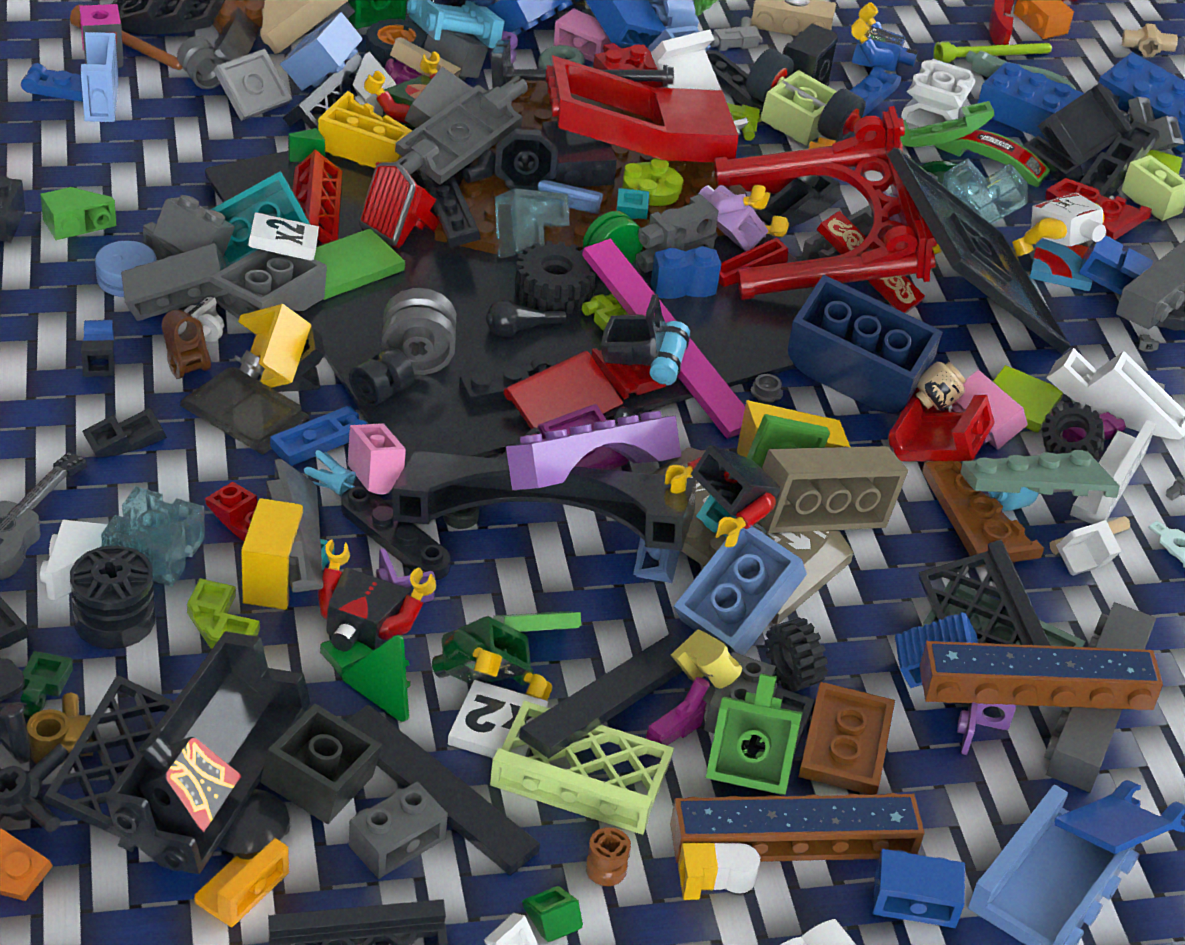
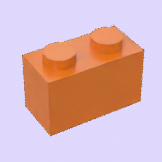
(1045, 17)

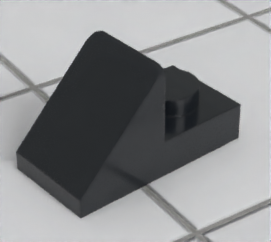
(307, 374)

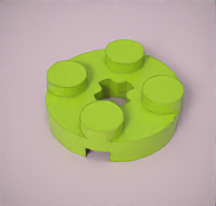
(657, 178)

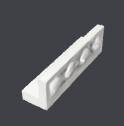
(1120, 463)

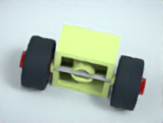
(800, 103)

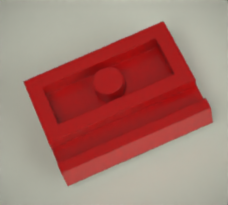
(627, 378)

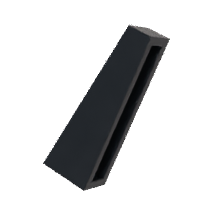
(1059, 163)

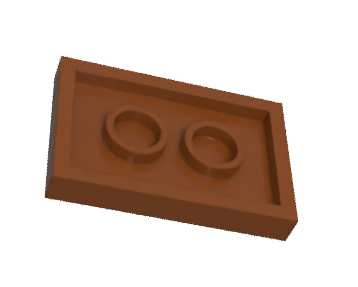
(847, 739)

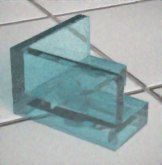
(989, 196)
(522, 217)

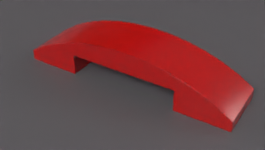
(1000, 25)

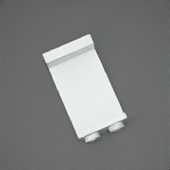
(690, 64)

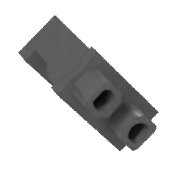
(678, 229)

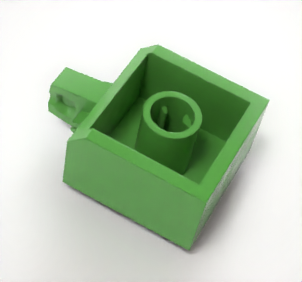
(760, 716)

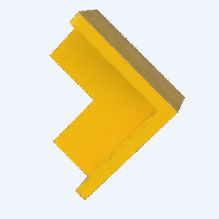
(277, 342)
(267, 553)

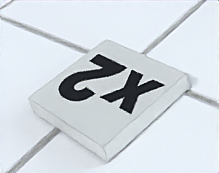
(284, 236)
(488, 719)

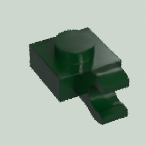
(43, 676)

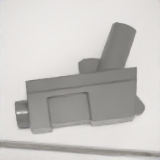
(743, 36)

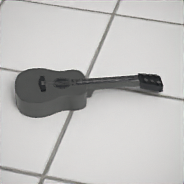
(21, 524)

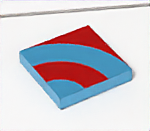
(1059, 264)

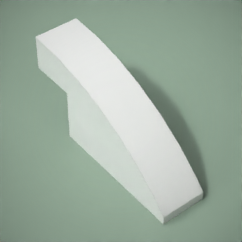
(1121, 390)

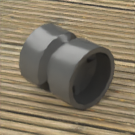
(199, 60)

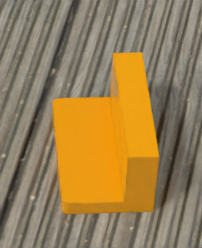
(244, 883)

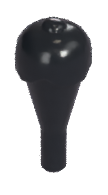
(507, 318)

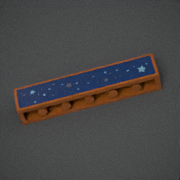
(1040, 675)
(802, 825)

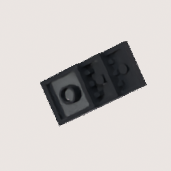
(166, 15)

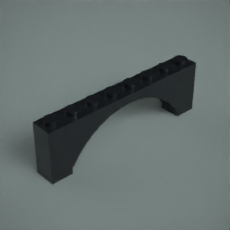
(449, 482)

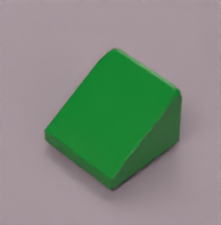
(304, 143)
(554, 913)

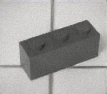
(172, 282)

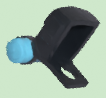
(647, 342)

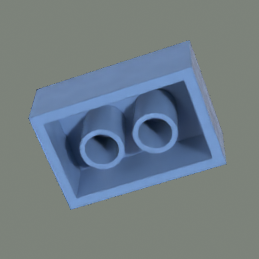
(741, 590)

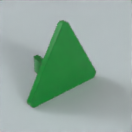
(383, 678)

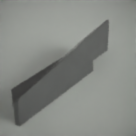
(305, 555)

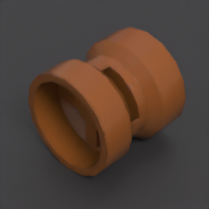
(608, 856)

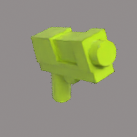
(752, 116)

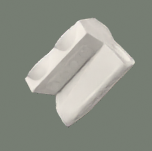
(937, 93)

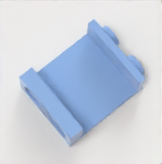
(100, 77)

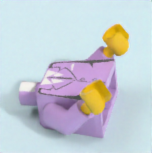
(740, 220)

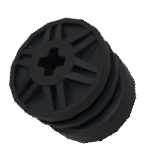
(112, 596)

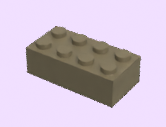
(833, 488)

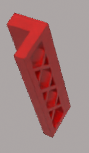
(308, 188)

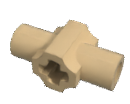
(1149, 40)

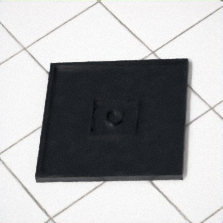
(978, 250)

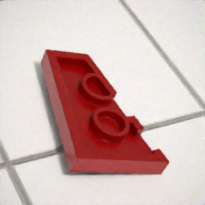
(1117, 214)

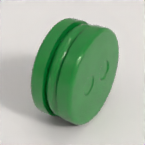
(618, 228)

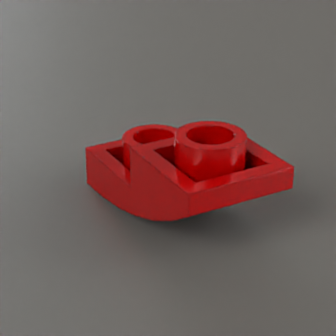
(233, 507)

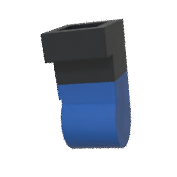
(98, 344)

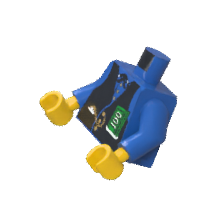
(877, 45)

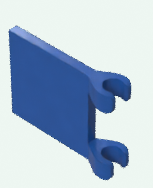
(1119, 821)

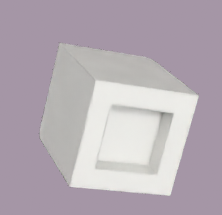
(1088, 548)

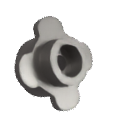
(250, 364)

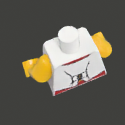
(1063, 221)

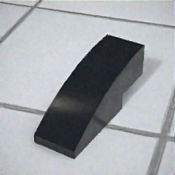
(800, 201)

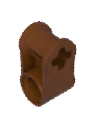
(188, 350)

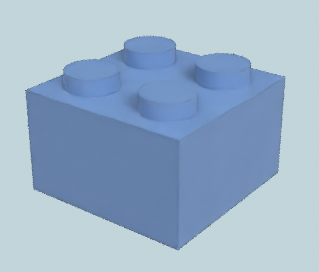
(322, 52)

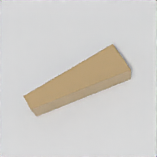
(412, 54)

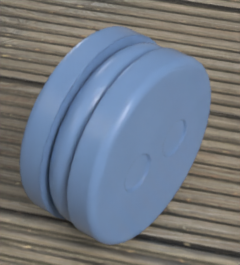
(117, 258)

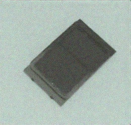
(244, 408)

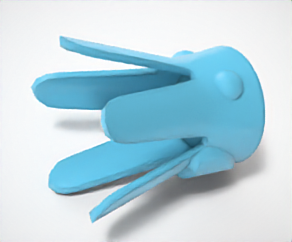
(338, 481)

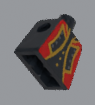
(185, 783)

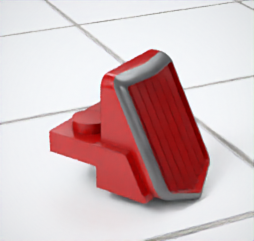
(396, 205)

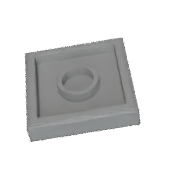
(252, 84)

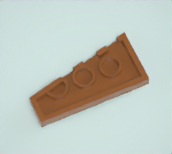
(975, 515)

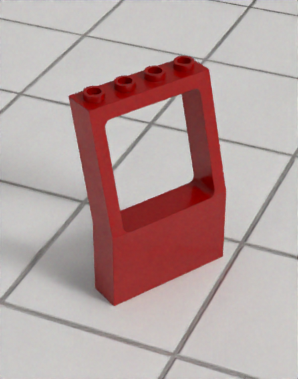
(686, 125)

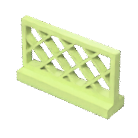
(572, 787)

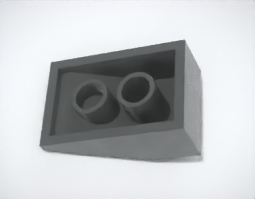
(274, 280)

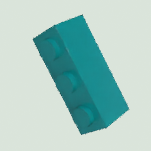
(268, 197)

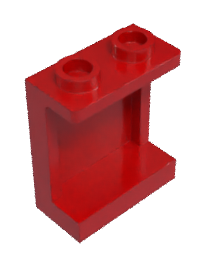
(941, 435)

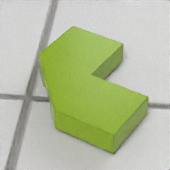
(209, 612)

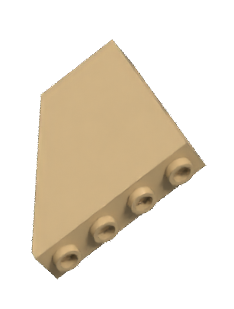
(290, 19)

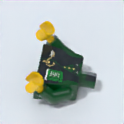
(489, 653)

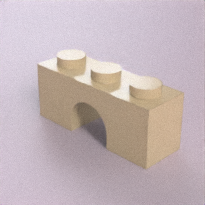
(789, 19)

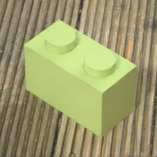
(1155, 187)

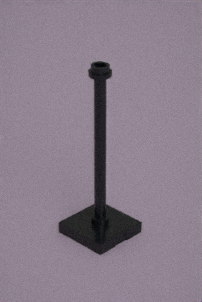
(503, 71)

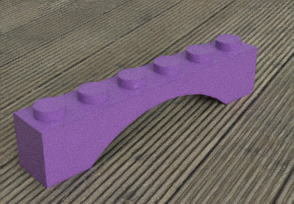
(550, 460)

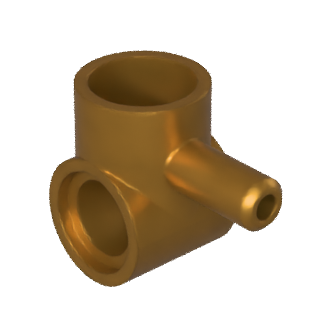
(53, 727)

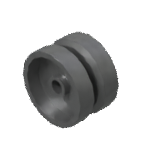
(421, 327)

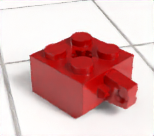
(630, 58)

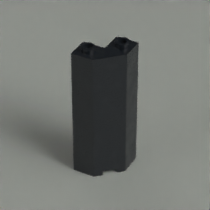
(237, 713)

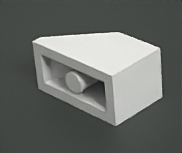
(368, 67)

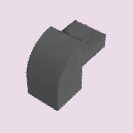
(1168, 126)

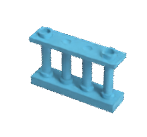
(463, 19)

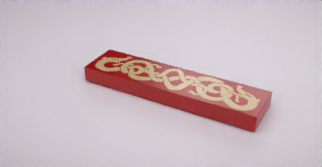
(845, 237)

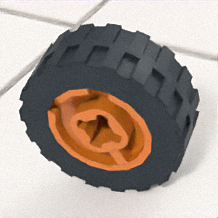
(382, 36)

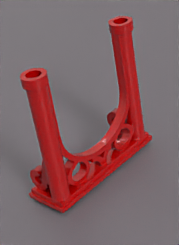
(905, 245)

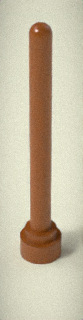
(135, 43)

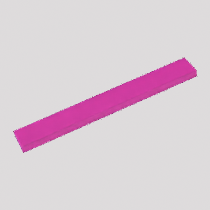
(696, 371)

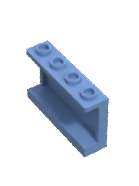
(1048, 879)

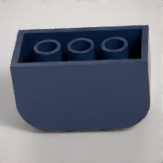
(861, 346)

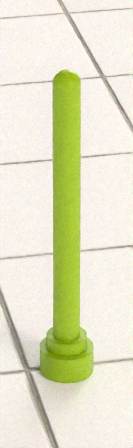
(948, 52)

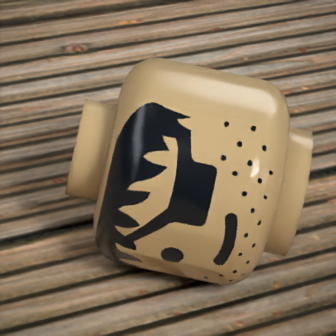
(940, 386)

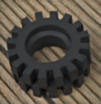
(1069, 418)
(796, 654)

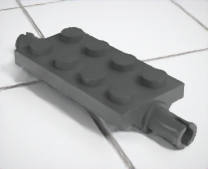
(462, 131)

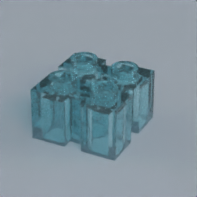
(158, 531)

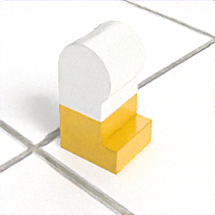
(717, 868)

